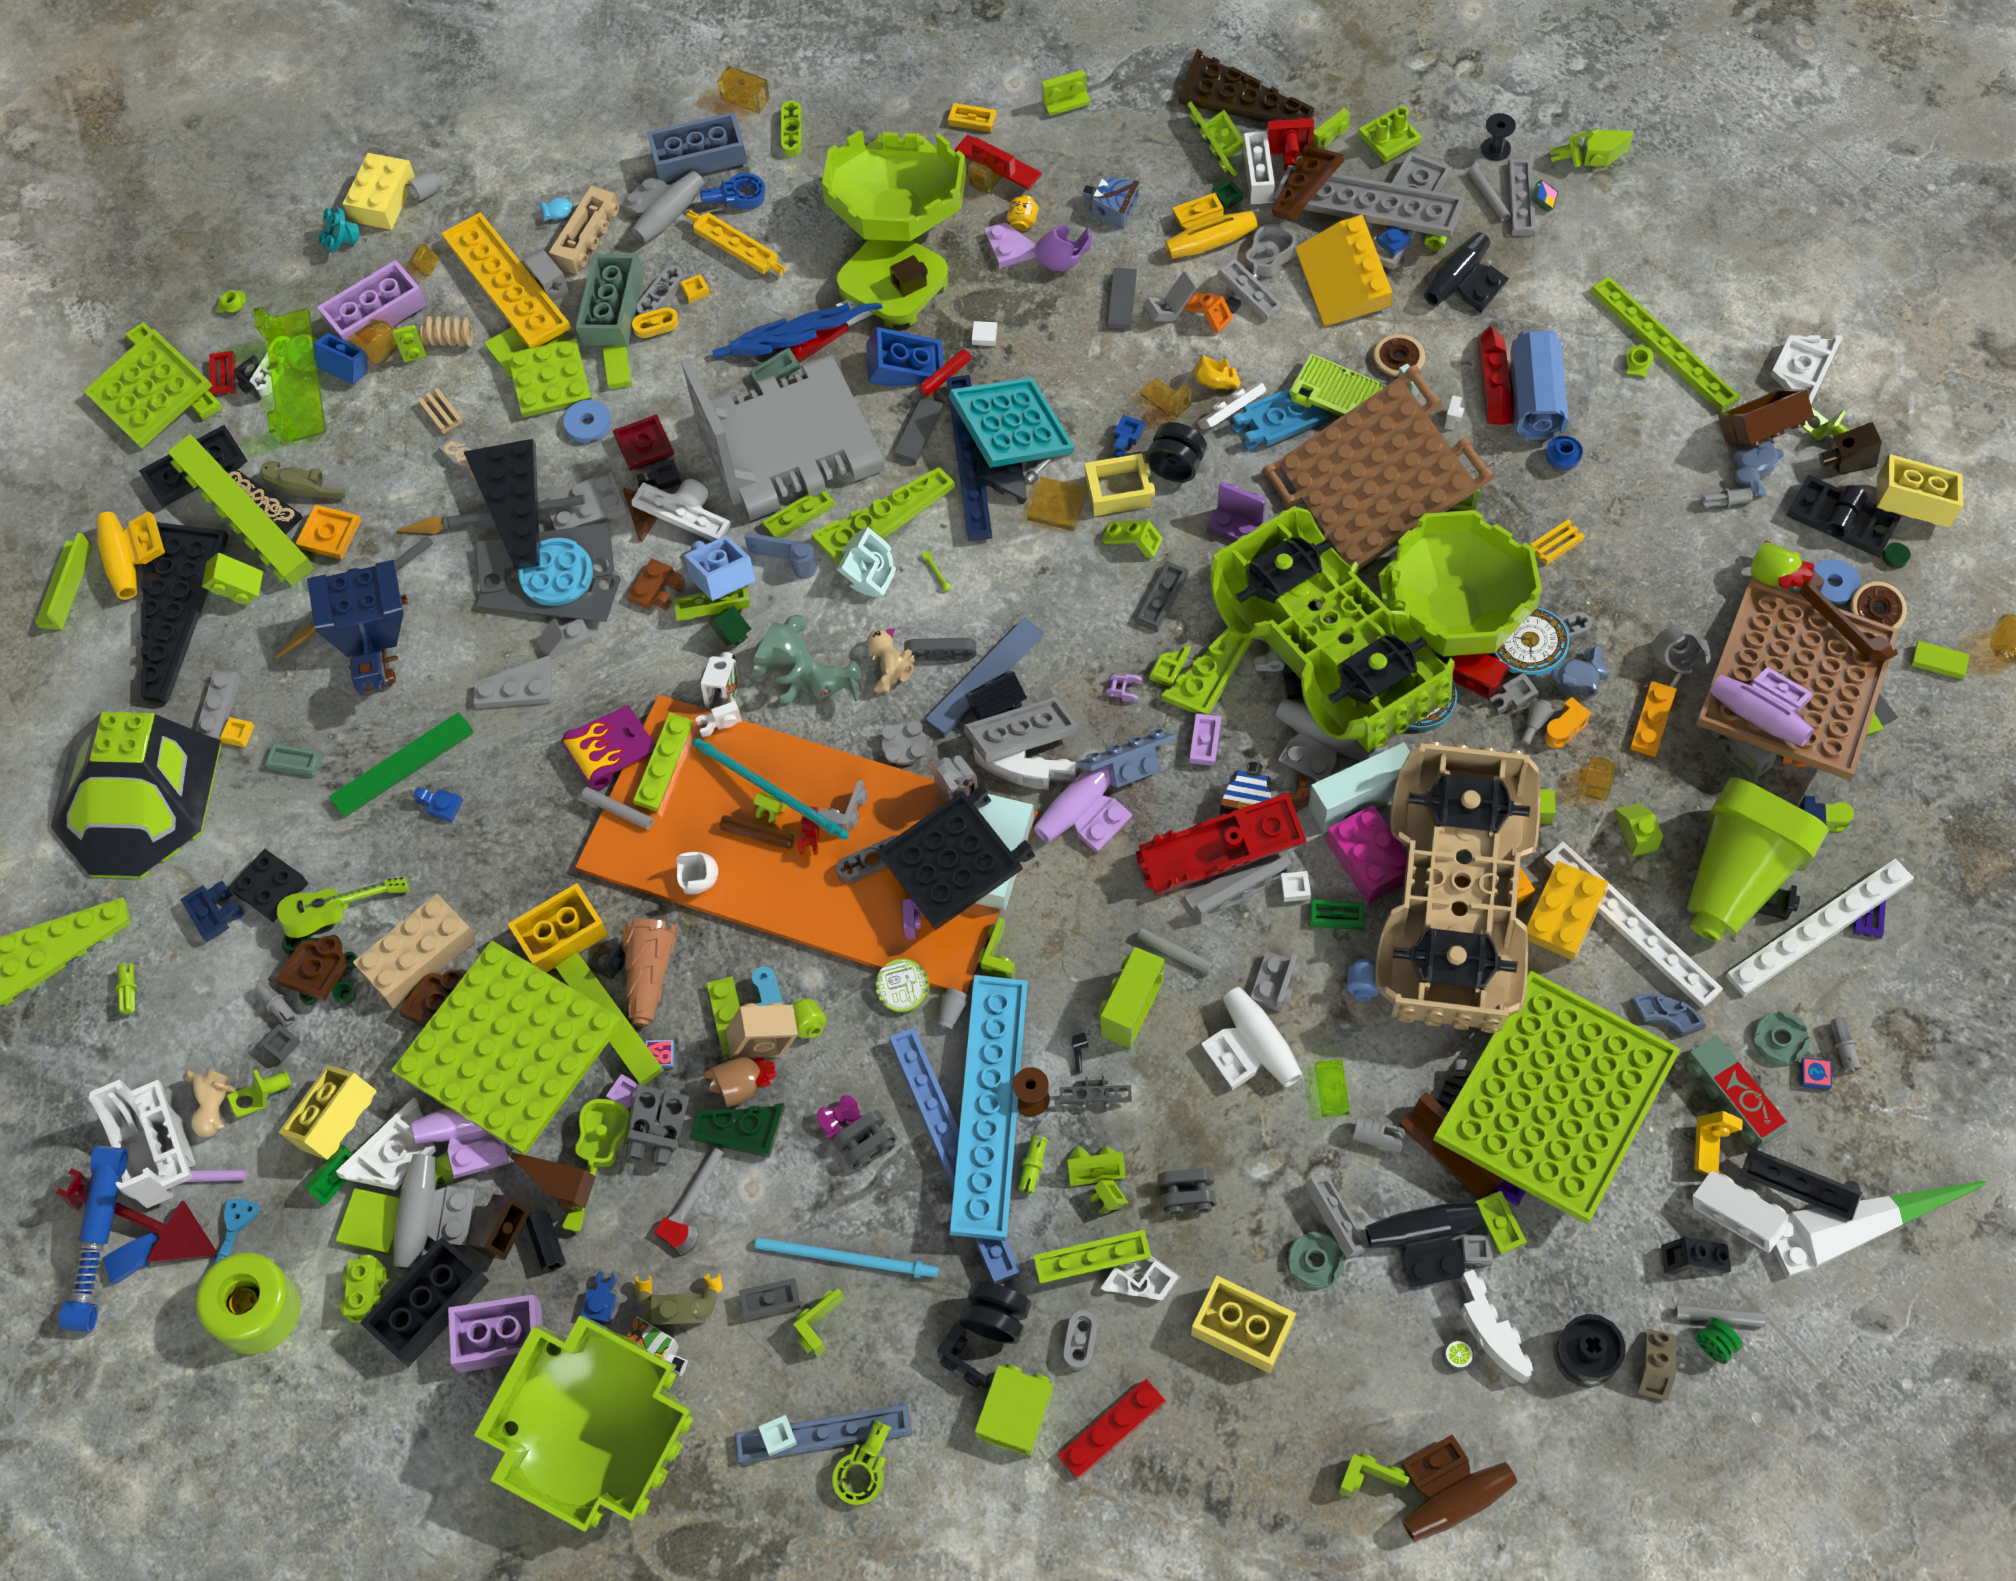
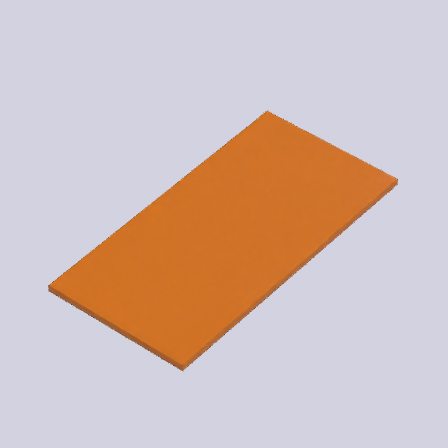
(774, 885)

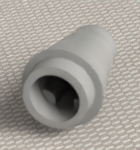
(951, 1007)

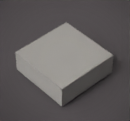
(1476, 1250)

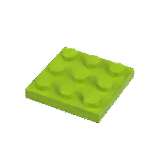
(549, 377)

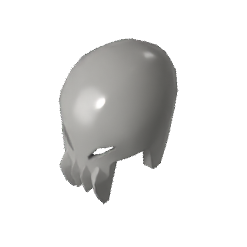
(1680, 648)

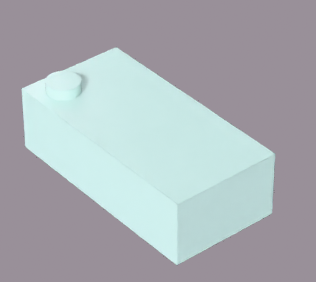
(1357, 787)
(1013, 824)

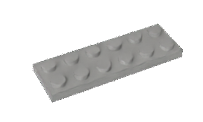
(1416, 173)

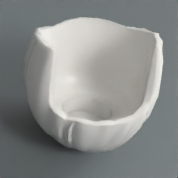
(696, 872)

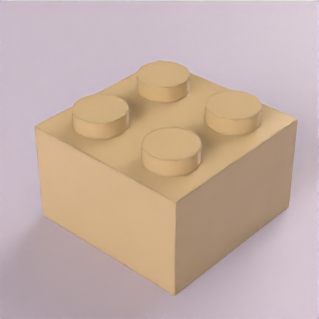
(761, 1031)

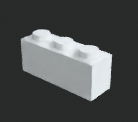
(1258, 167)
(1740, 1211)

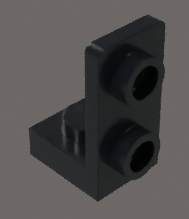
(1695, 1253)
(955, 1343)

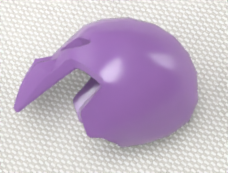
(1058, 252)

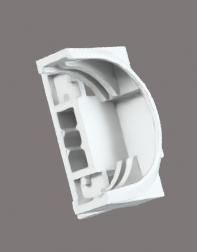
(152, 1135)

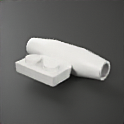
(1253, 1042)

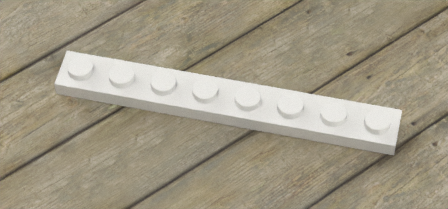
(1819, 927)
(1645, 935)

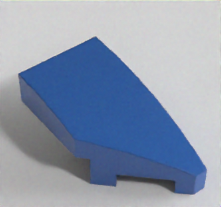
(128, 1258)

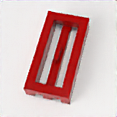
(223, 388)

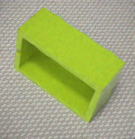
(1131, 997)

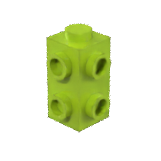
(363, 1287)

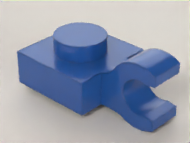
(1127, 432)
(441, 805)

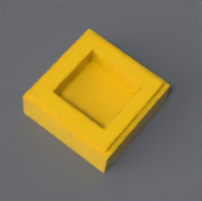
(694, 288)
(237, 732)

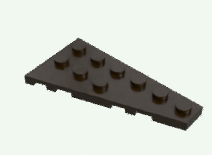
(1239, 94)

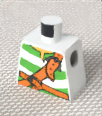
(723, 674)
(657, 1343)

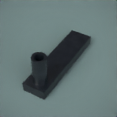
(1802, 1183)

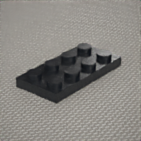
(171, 485)

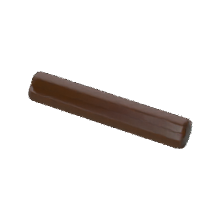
(757, 832)

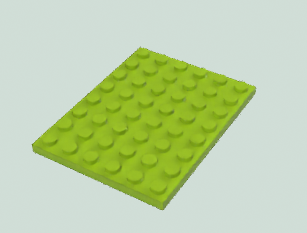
(1558, 1098)

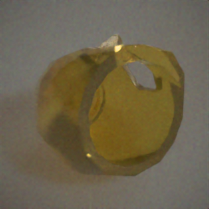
(376, 340)
(2004, 639)

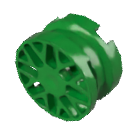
(1718, 1340)

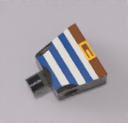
(1246, 789)

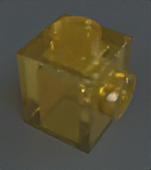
(1597, 778)

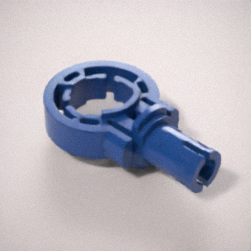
(729, 193)

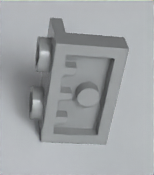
(1274, 979)

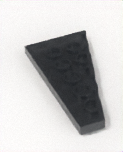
(509, 488)

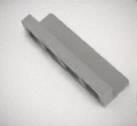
(1236, 886)

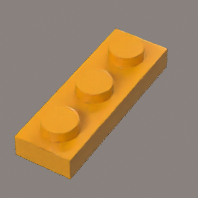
(1653, 719)

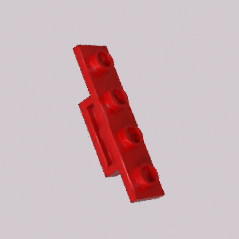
(999, 161)

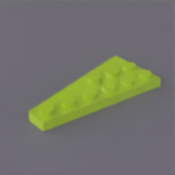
(43, 949)

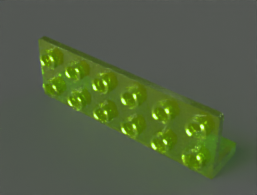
(293, 375)

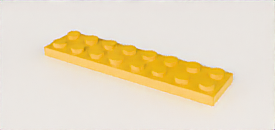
(506, 281)

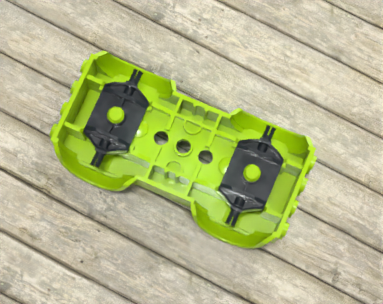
(1350, 689)

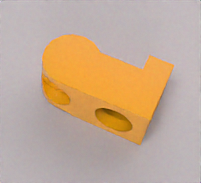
(1562, 730)

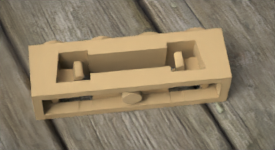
(584, 230)

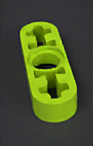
(787, 121)

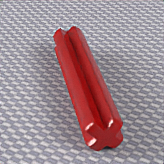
(945, 371)

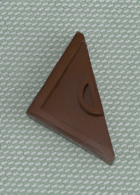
(642, 520)

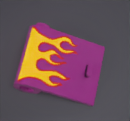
(607, 746)

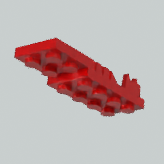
(1219, 845)

